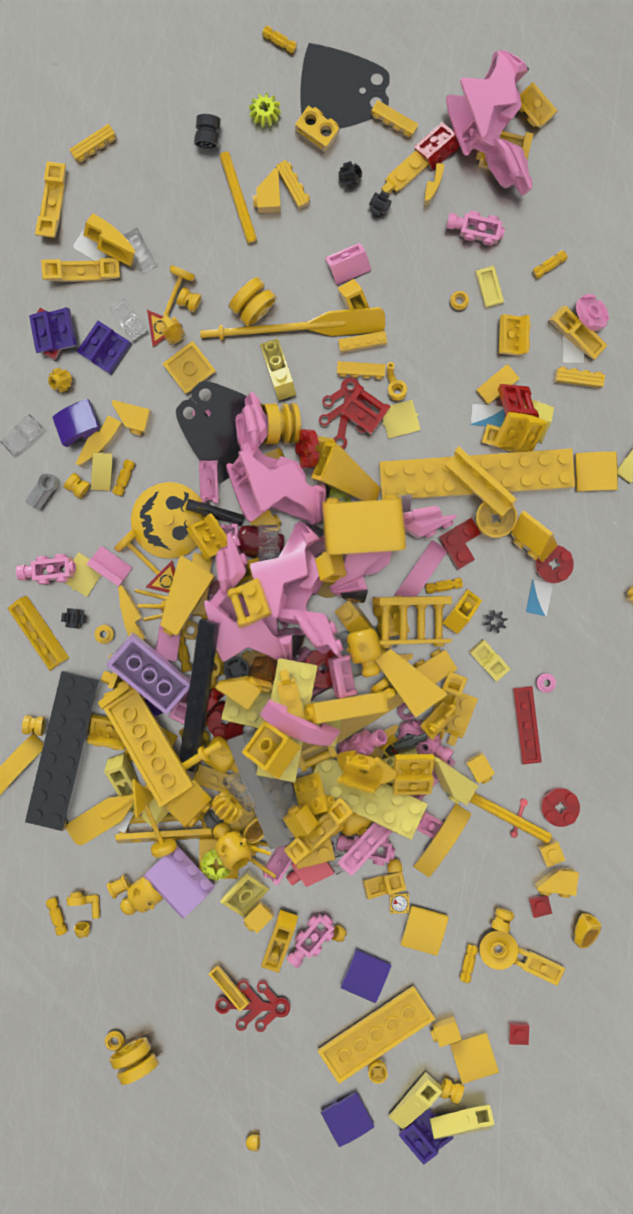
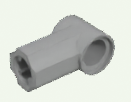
(40, 492)

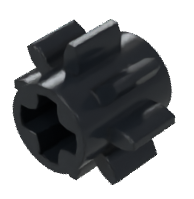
(350, 174)
(380, 203)
(497, 616)
(73, 618)

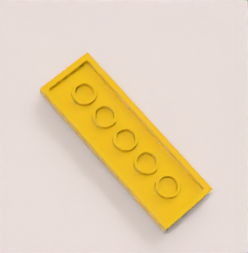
(148, 747)
(376, 1034)

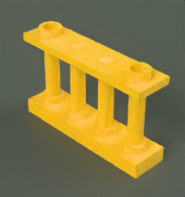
(403, 604)

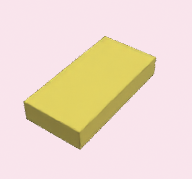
(489, 287)

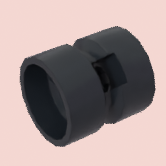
(208, 127)
(236, 667)

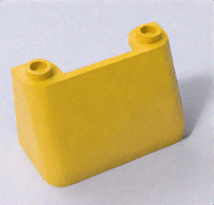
(363, 525)

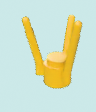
(155, 606)
(254, 849)

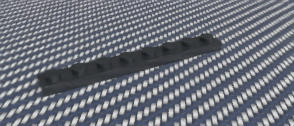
(199, 690)

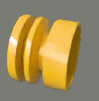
(282, 423)
(496, 529)

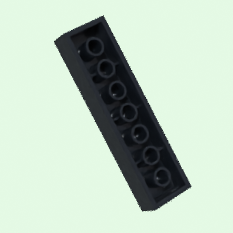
(63, 750)

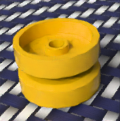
(252, 301)
(133, 1061)

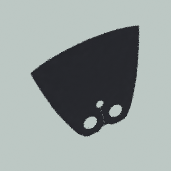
(333, 83)
(216, 435)

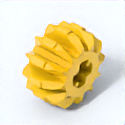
(227, 807)

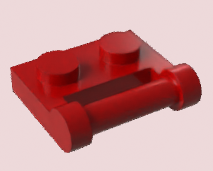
(512, 400)
(361, 414)

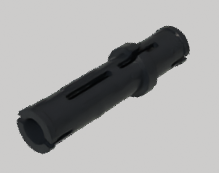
(235, 518)

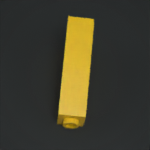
(344, 474)
(185, 594)
(410, 684)
(346, 707)

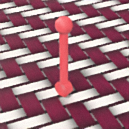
(523, 802)

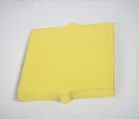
(401, 419)
(84, 577)

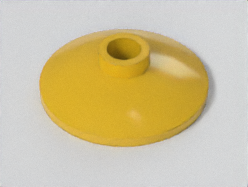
(502, 959)

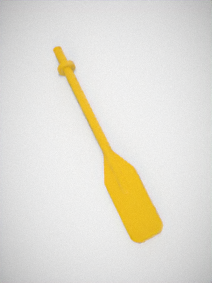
(330, 323)
(114, 809)

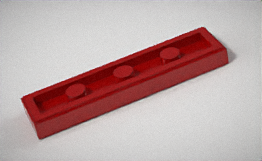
(527, 725)

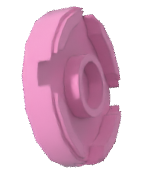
(592, 312)

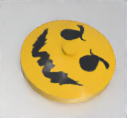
(162, 520)

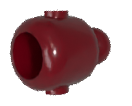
(249, 541)

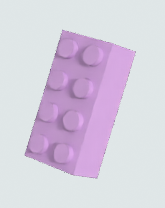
(149, 673)

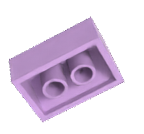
(179, 882)

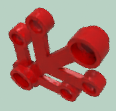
(344, 391)
(256, 1006)

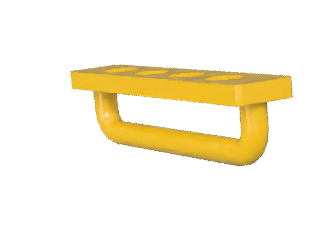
(205, 832)

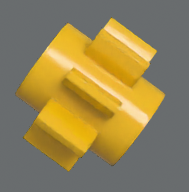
(60, 379)

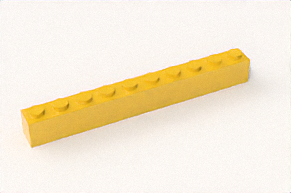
(434, 669)

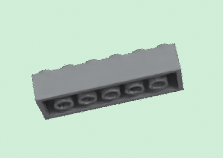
(270, 795)

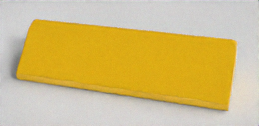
(38, 632)

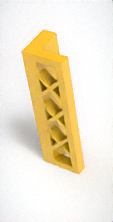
(481, 482)

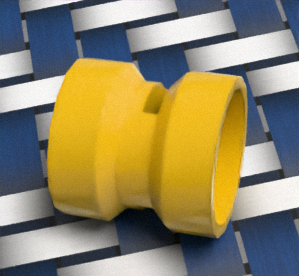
(188, 299)
(76, 485)
(384, 683)
(33, 725)
(502, 920)
(377, 1075)
(452, 1091)

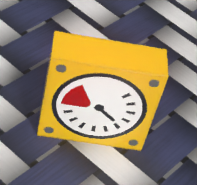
(399, 903)

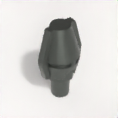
(409, 742)

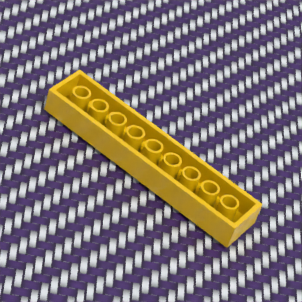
(514, 471)

